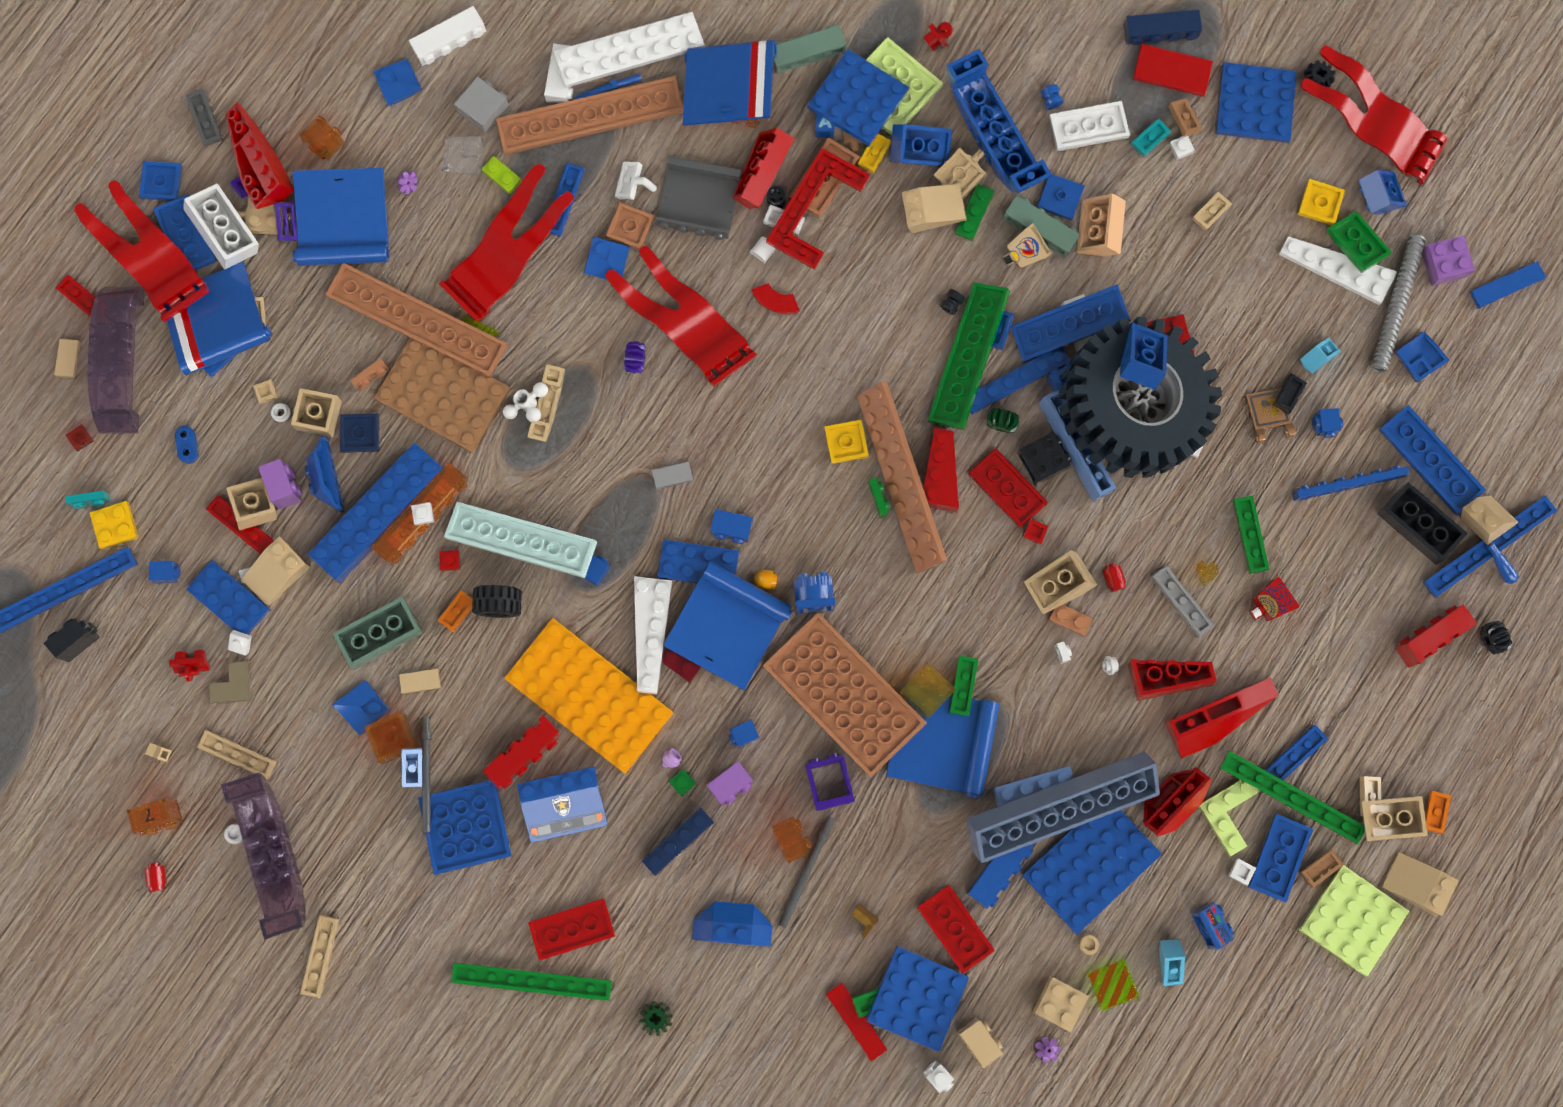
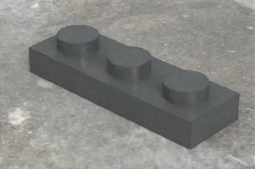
(204, 117)

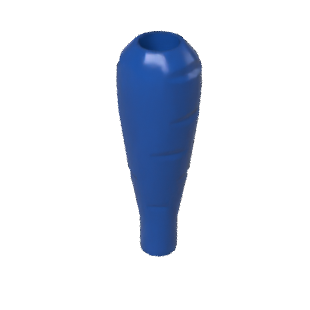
(1504, 567)

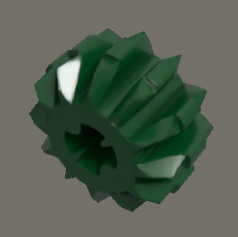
(1003, 420)
(651, 1024)

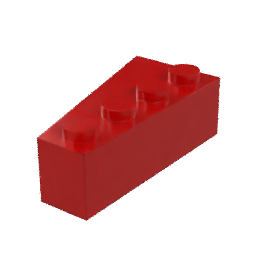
(762, 167)
(940, 475)
(1435, 636)
(1169, 677)
(521, 754)

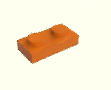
(456, 611)
(1437, 811)

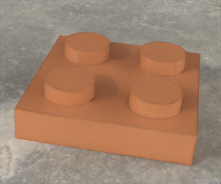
(630, 226)

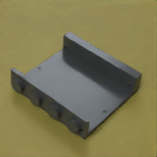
(698, 198)

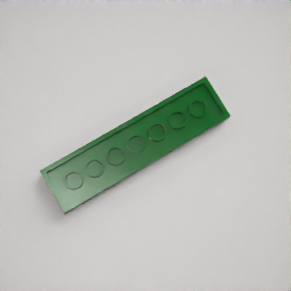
(968, 355)

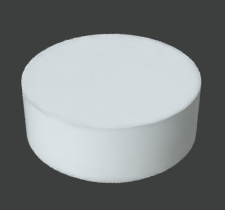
(232, 834)

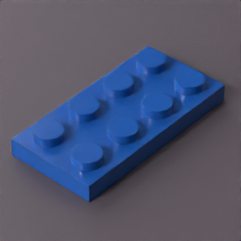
(183, 233)
(688, 561)
(228, 598)
(1280, 858)

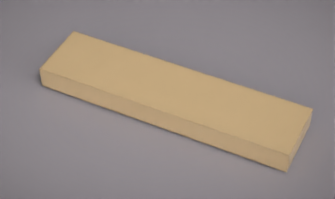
(236, 754)
(319, 956)

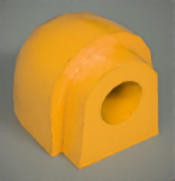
(765, 580)

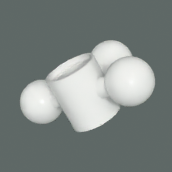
(529, 406)

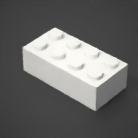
(220, 226)

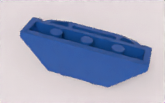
(323, 475)
(732, 924)

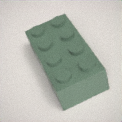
(378, 633)

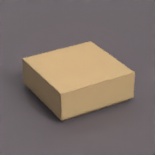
(265, 391)

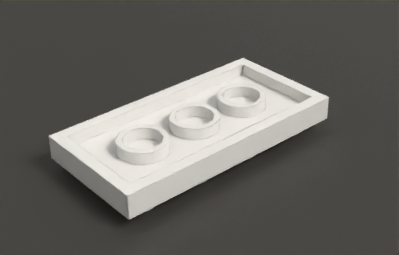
(1089, 126)

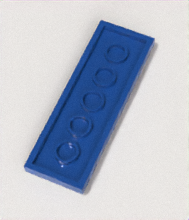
(1069, 323)
(1432, 459)

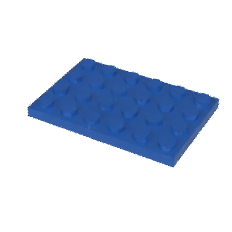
(1091, 868)

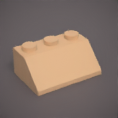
(1101, 225)

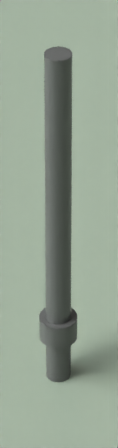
(426, 737)
(822, 836)

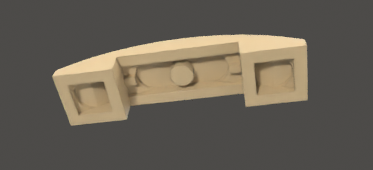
(548, 404)

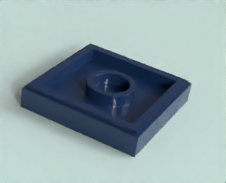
(359, 432)

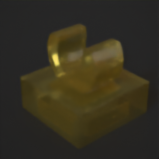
(1207, 573)

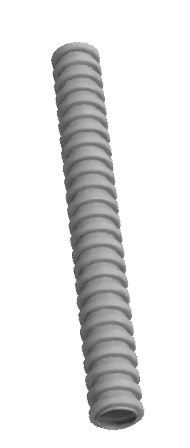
(1398, 303)

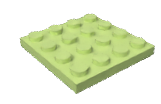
(907, 70)
(1354, 920)

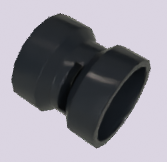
(776, 193)
(952, 301)

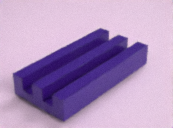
(285, 222)

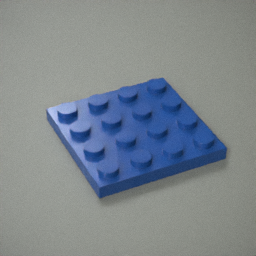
(858, 97)
(1256, 102)
(466, 827)
(917, 998)

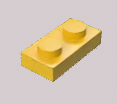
(874, 153)

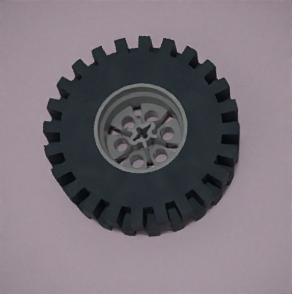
(1116, 426)

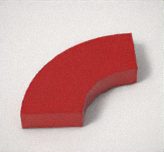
(775, 301)

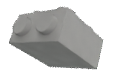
(481, 104)

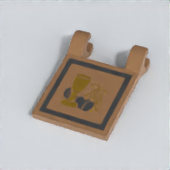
(1266, 415)

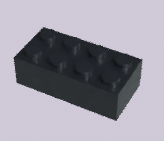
(1422, 523)

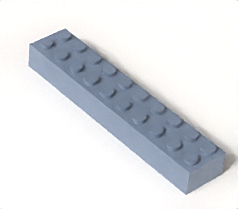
(1063, 807)

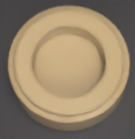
(1088, 944)

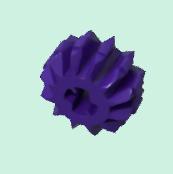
(634, 357)

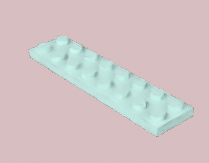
(520, 539)

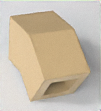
(158, 752)

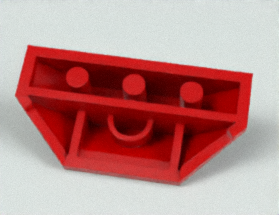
(1177, 801)

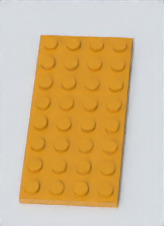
(588, 695)

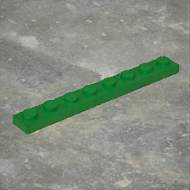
(1292, 797)
(531, 981)

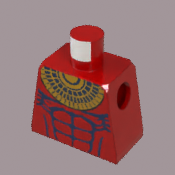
(1273, 601)

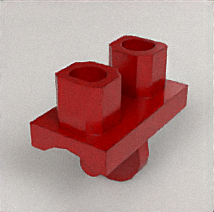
(937, 36)
(189, 666)

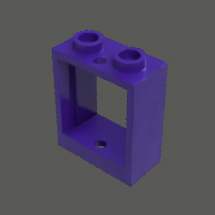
(832, 759)

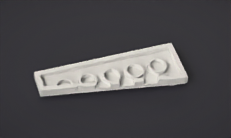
(1339, 269)
(651, 616)

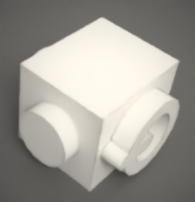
(938, 1077)

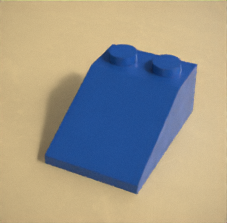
(920, 145)
(1144, 357)

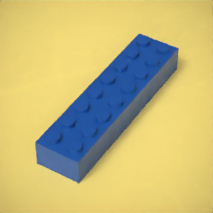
(374, 513)

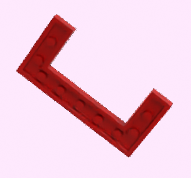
(782, 234)

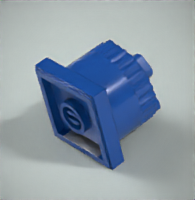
(814, 593)

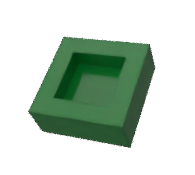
(682, 782)

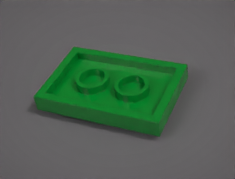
(1359, 242)

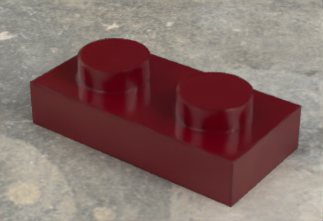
(680, 665)

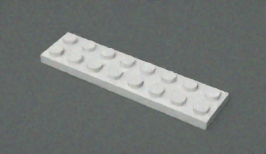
(628, 49)

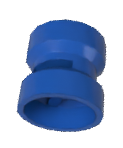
(1052, 97)

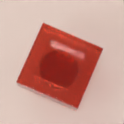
(79, 438)

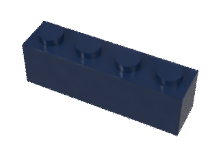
(1162, 27)
(678, 842)

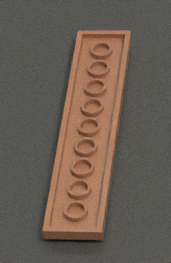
(590, 115)
(417, 320)
(901, 477)

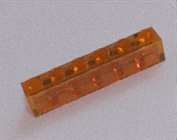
(403, 532)

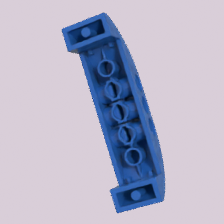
(993, 125)

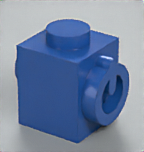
(1327, 422)

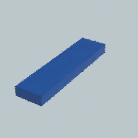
(569, 183)
(1507, 285)
(1297, 753)

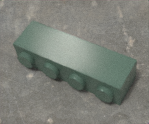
(809, 49)
(1054, 233)

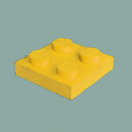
(1321, 202)
(846, 442)
(114, 525)

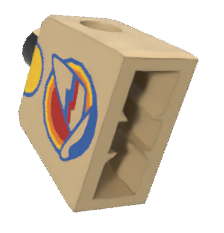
(1027, 248)

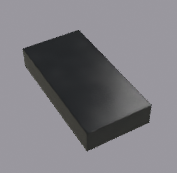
(1290, 393)

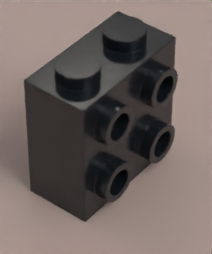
(1044, 458)
(71, 639)

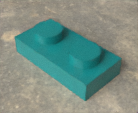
(1151, 137)
(93, 498)

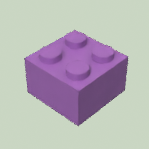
(1447, 260)
(280, 483)
(730, 784)

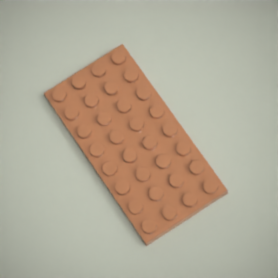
(844, 695)

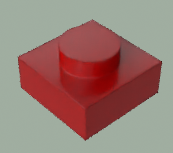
(1035, 532)
(449, 560)

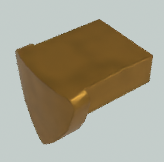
(865, 918)

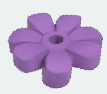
(407, 182)
(1046, 1044)

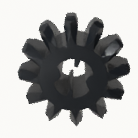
(1320, 73)
(1496, 637)

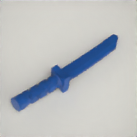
(614, 85)

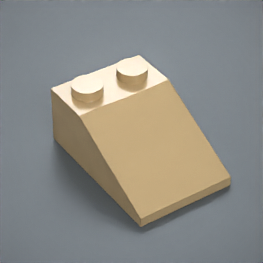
(933, 207)
(275, 571)
(1060, 582)
(1394, 818)
(1420, 884)

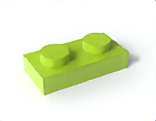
(501, 175)

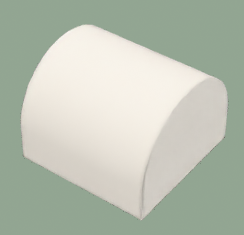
(762, 250)

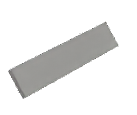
(1182, 601)

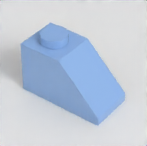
(412, 767)

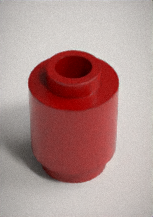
(1114, 577)
(155, 877)

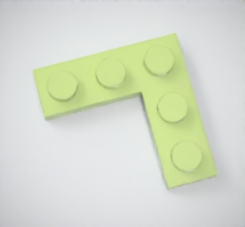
(1216, 814)

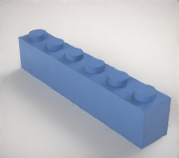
(1093, 476)

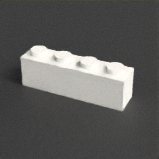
(447, 36)

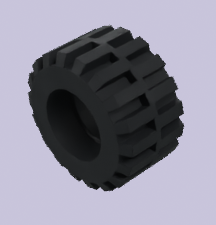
(496, 601)

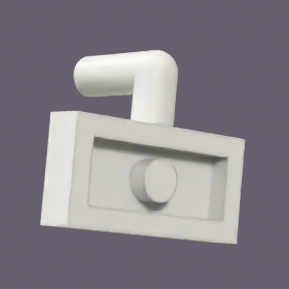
(629, 180)

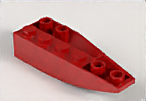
(256, 161)
(1218, 719)

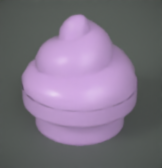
(671, 758)

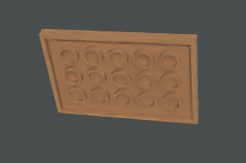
(442, 395)

